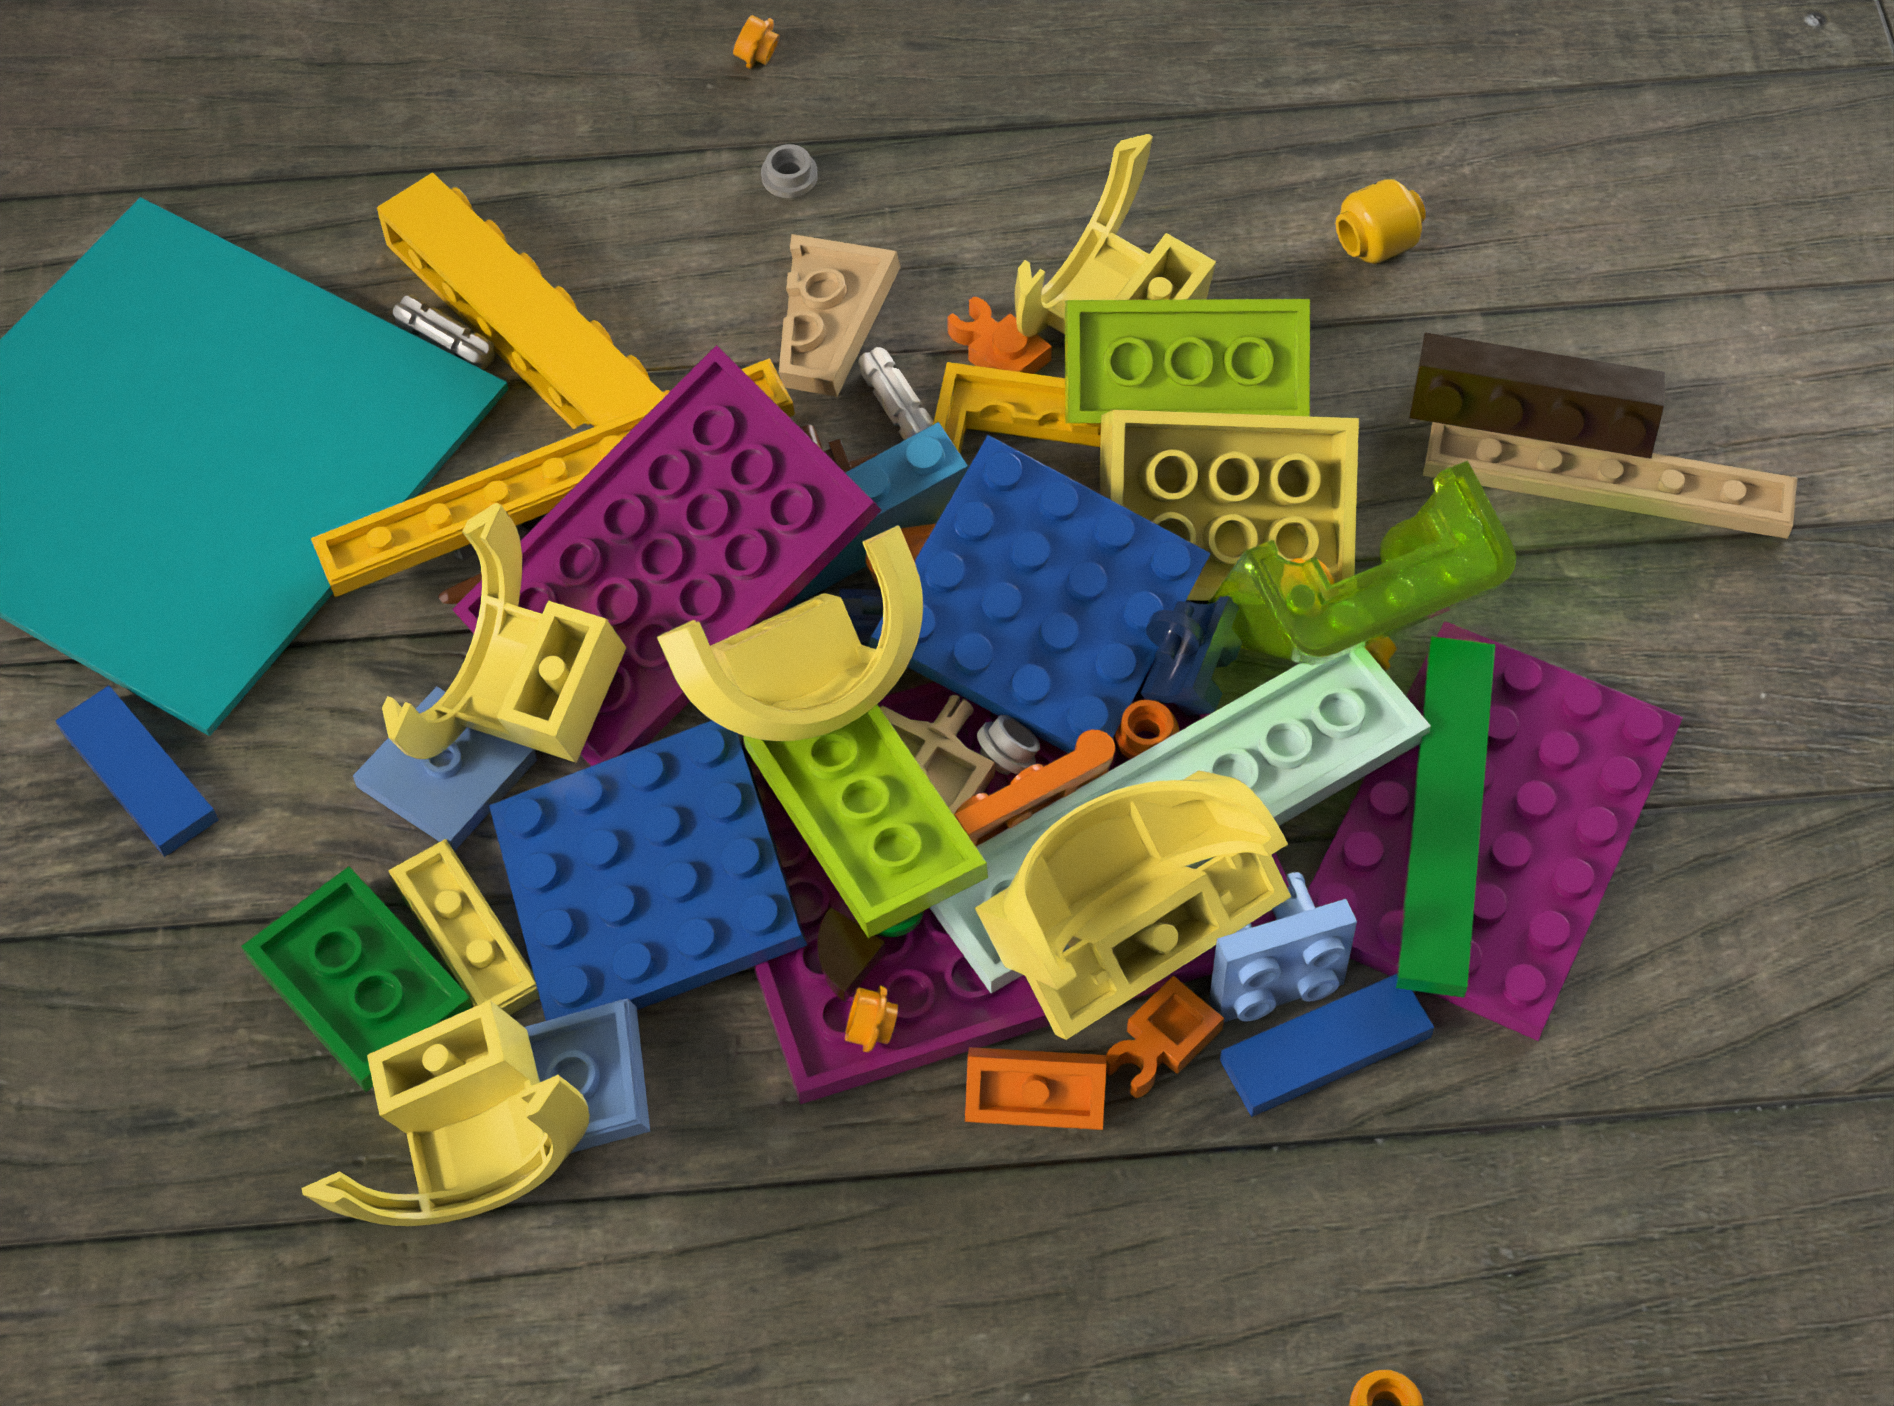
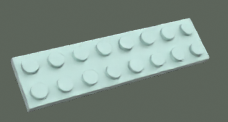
(1283, 740)

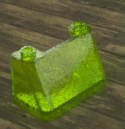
(1428, 567)

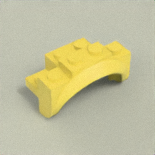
(1121, 892)

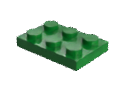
(354, 973)

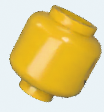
(1380, 221)

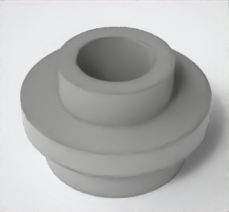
(789, 171)
(1008, 745)

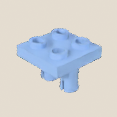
(1284, 959)

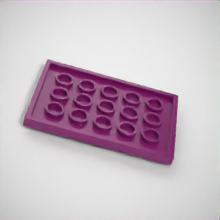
(693, 516)
(1557, 811)

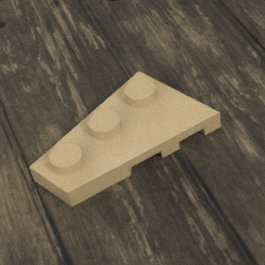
(831, 308)

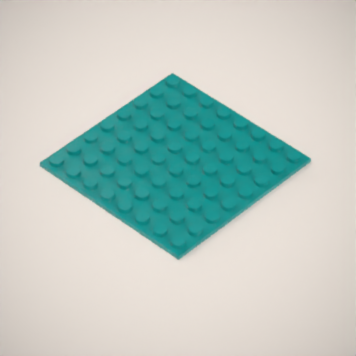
(184, 440)

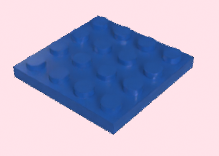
(1044, 596)
(646, 874)

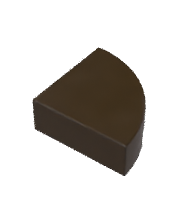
(846, 953)

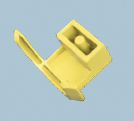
(1109, 266)
(806, 665)
(525, 670)
(472, 1122)

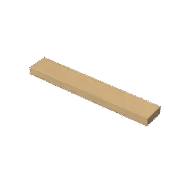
(1652, 486)

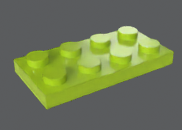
(1187, 357)
(871, 819)

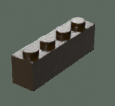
(1538, 395)

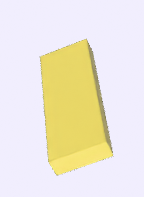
(464, 929)

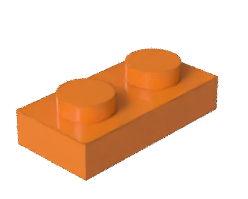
(1035, 1088)

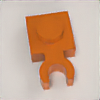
(998, 343)
(1166, 1030)

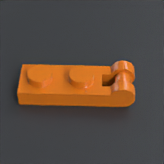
(1036, 788)

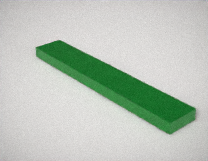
(1446, 819)

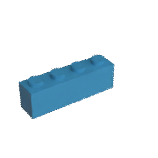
(911, 489)

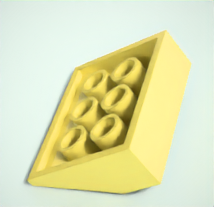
(1238, 484)

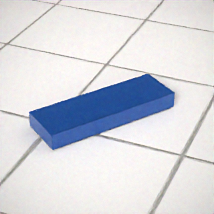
(137, 771)
(1325, 1044)

